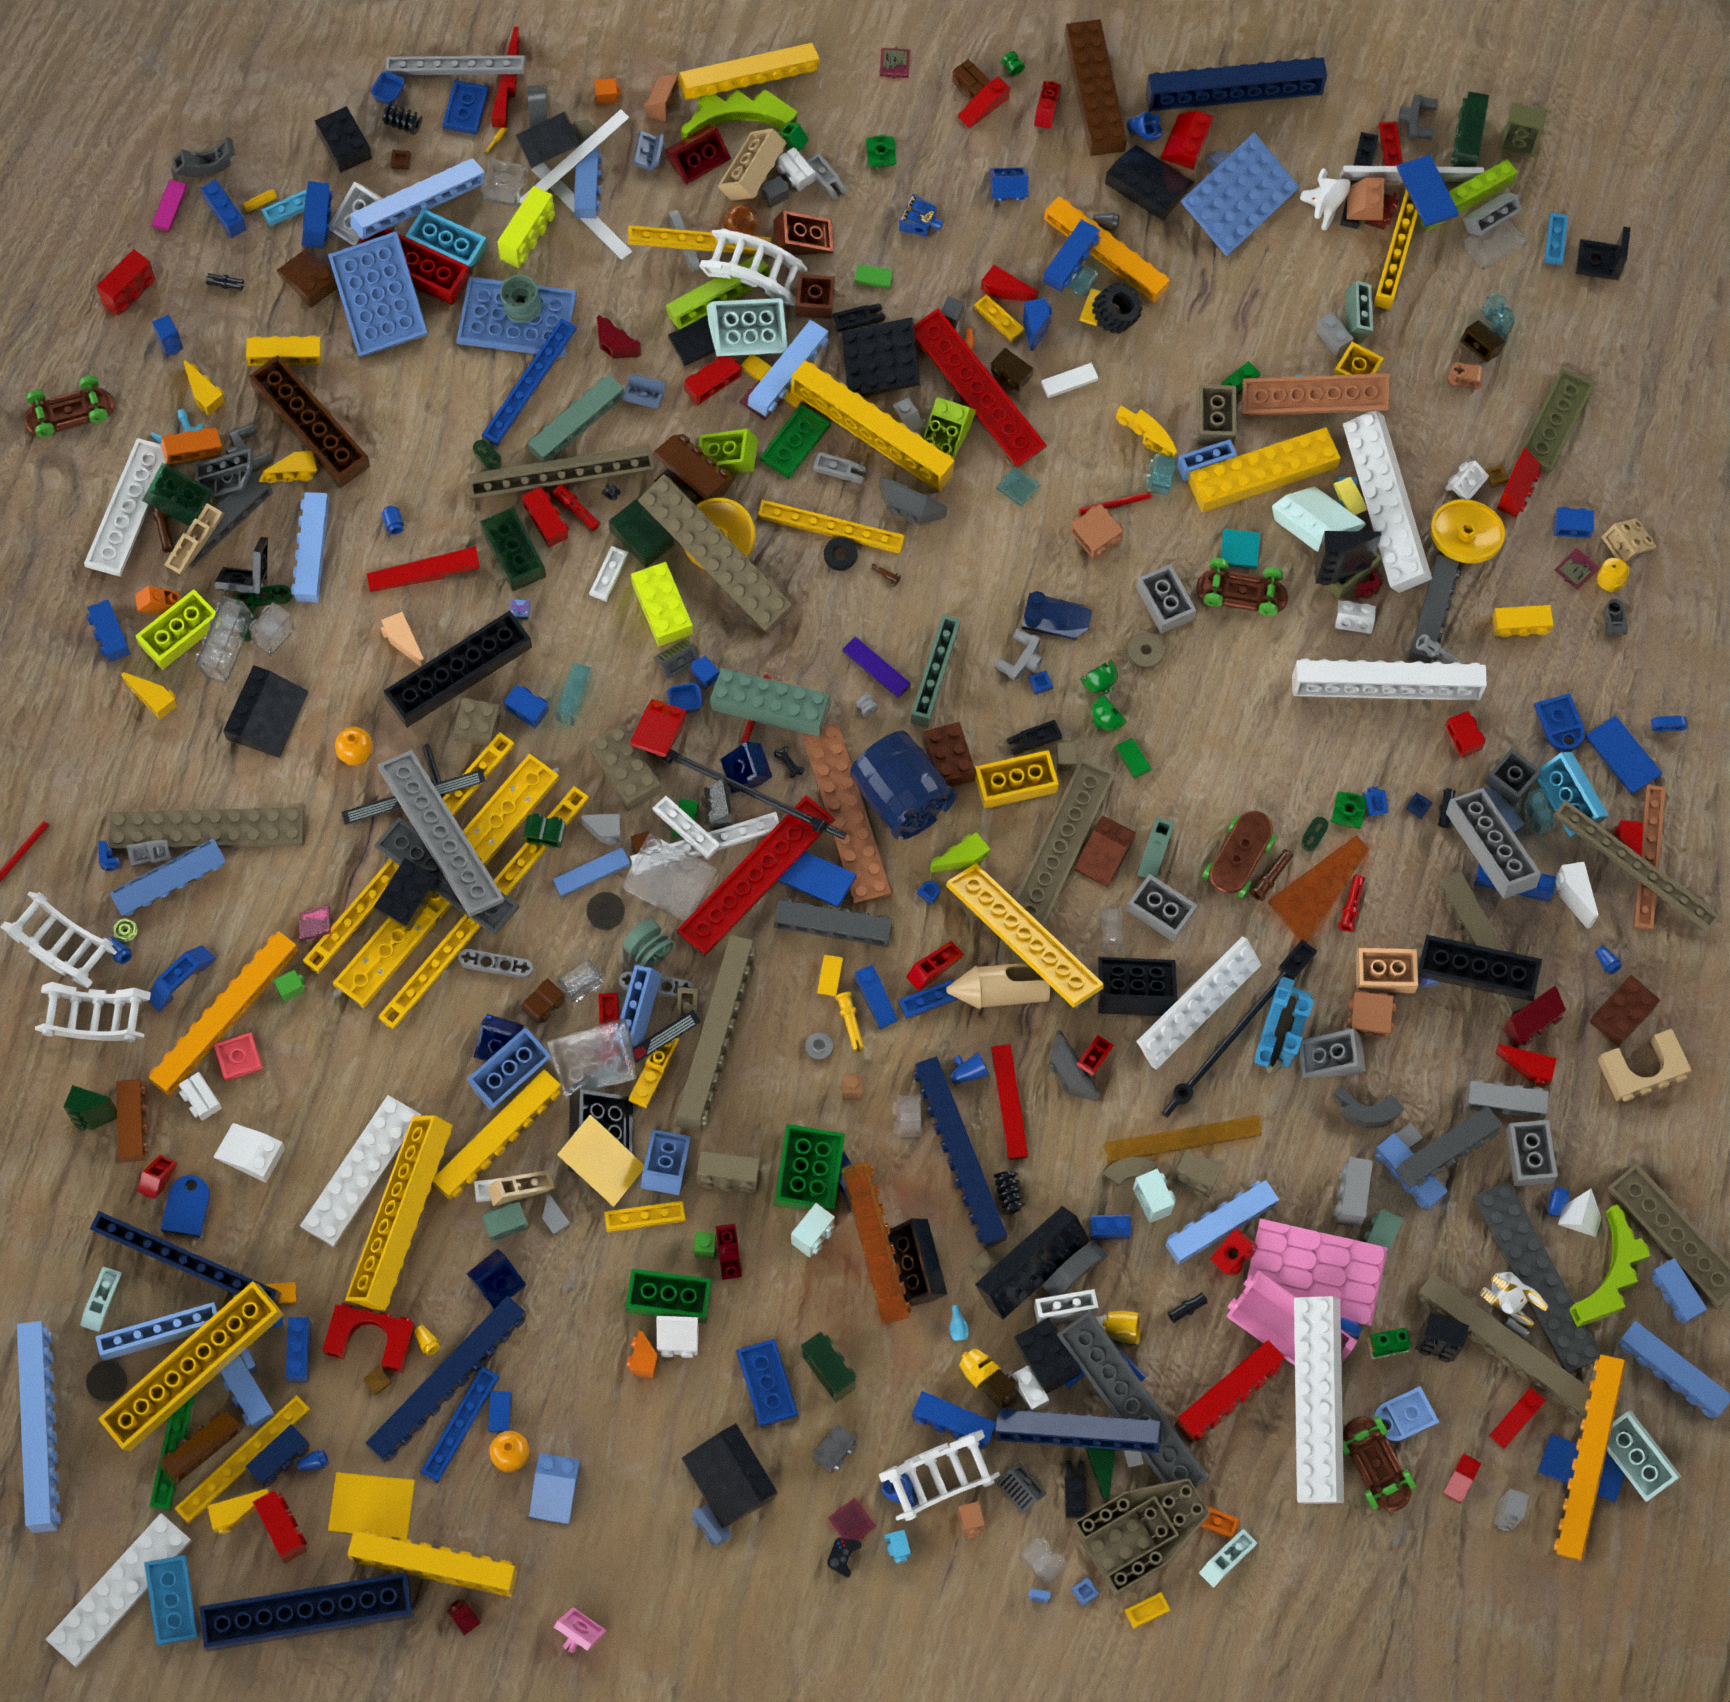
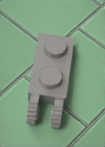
(826, 176)
(838, 467)

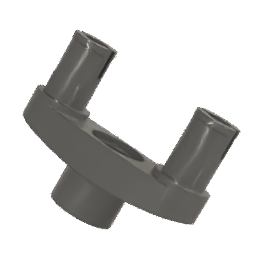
(1410, 115)
(236, 438)

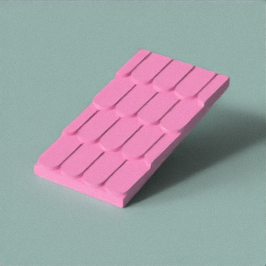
(1321, 1266)

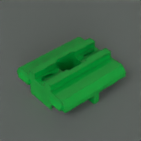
(885, 158)
(1358, 806)

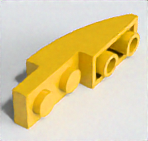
(1143, 424)
(653, 1074)

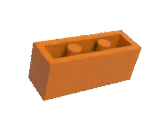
(191, 445)

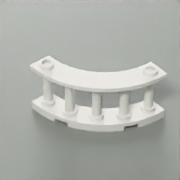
(750, 276)
(49, 957)
(98, 998)
(929, 1458)

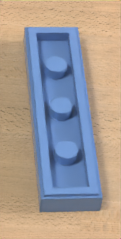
(591, 872)

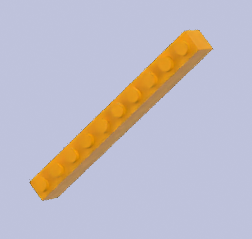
(223, 1013)
(1591, 1457)

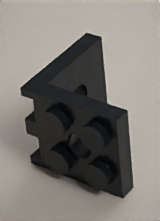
(1611, 257)
(245, 579)

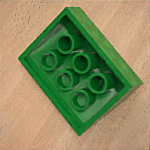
(808, 1168)

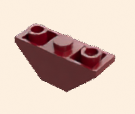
(615, 340)
(728, 1251)

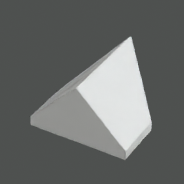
(1581, 1214)

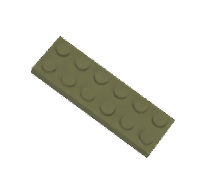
(1557, 418)

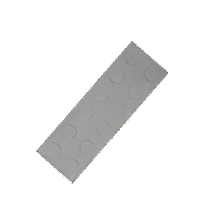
(1493, 843)

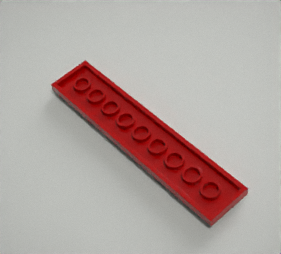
(978, 388)
(752, 878)

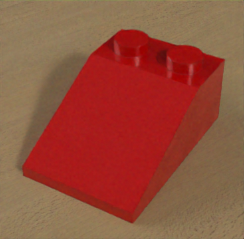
(659, 728)

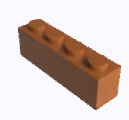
(130, 1120)

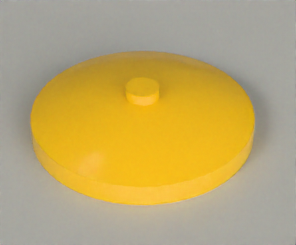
(732, 521)
(1467, 531)

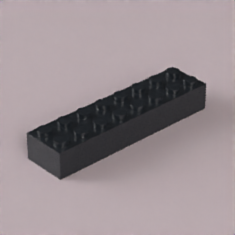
(458, 669)

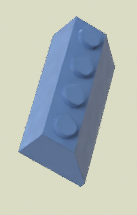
(508, 1068)

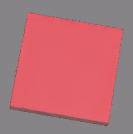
(238, 1056)

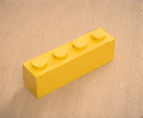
(291, 350)

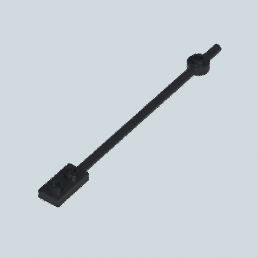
(817, 824)
(1290, 969)

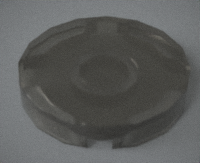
(605, 910)
(106, 1381)

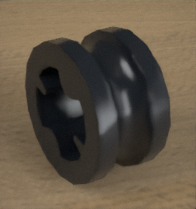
(611, 492)

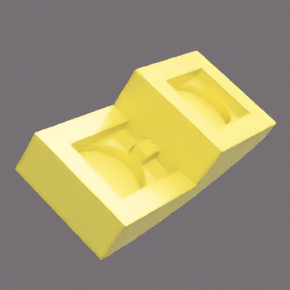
(1350, 495)

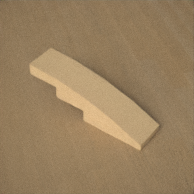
(194, 539)

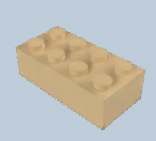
(752, 164)

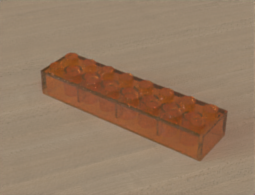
(875, 1243)

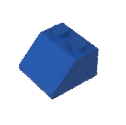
(1009, 183)
(1036, 320)

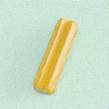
(259, 200)

